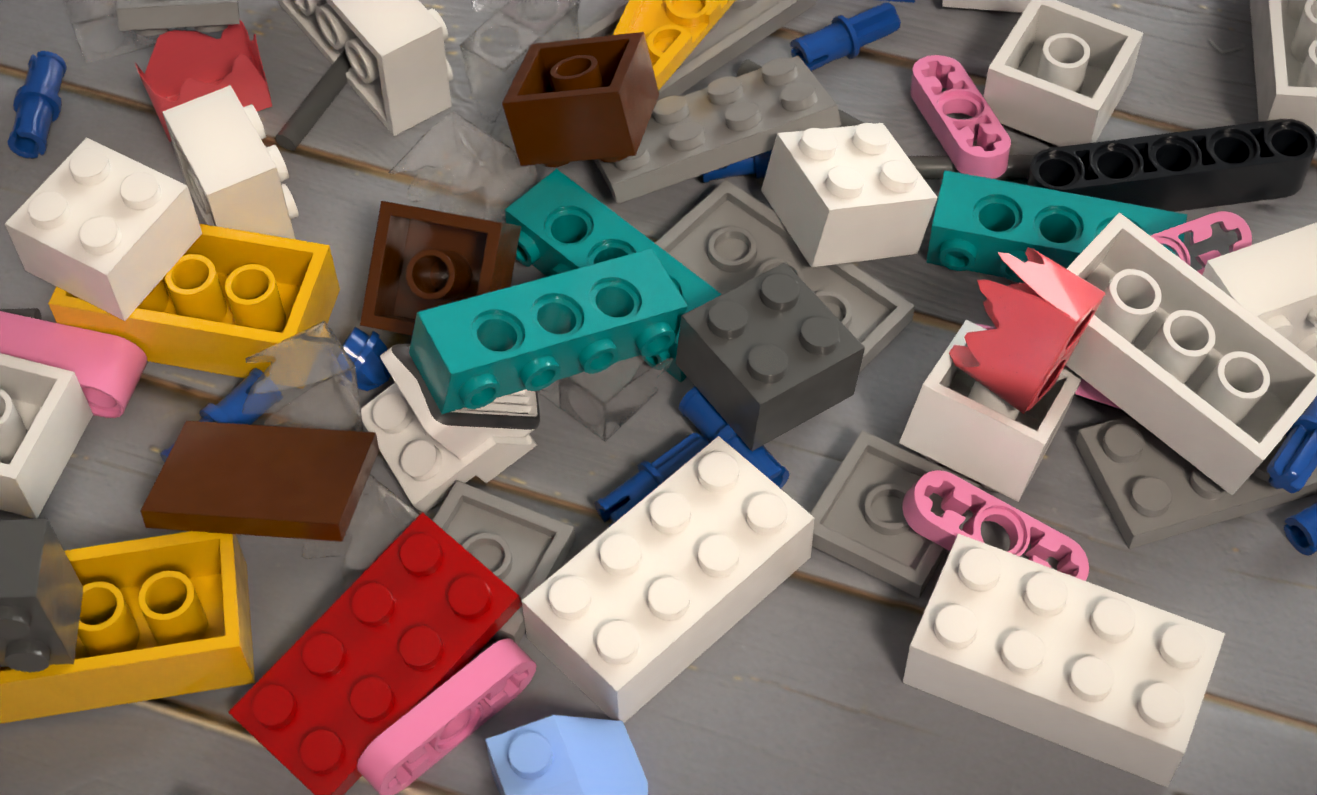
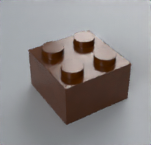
(581, 100)
(433, 260)

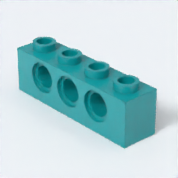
(991, 216)
(572, 229)
(546, 330)

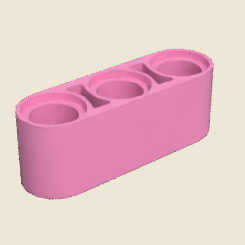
(103, 362)

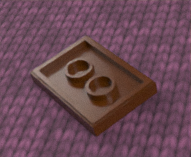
(261, 481)

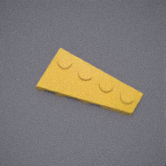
(671, 29)

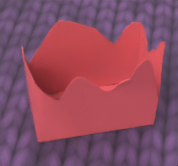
(189, 60)
(1034, 332)

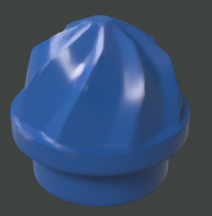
(365, 354)

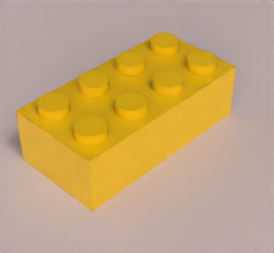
(221, 302)
(152, 625)

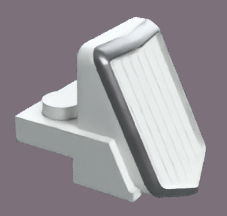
(437, 449)

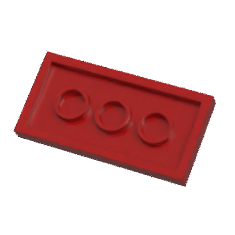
(375, 656)

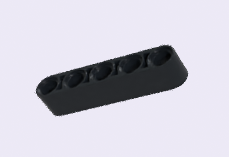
(1184, 167)

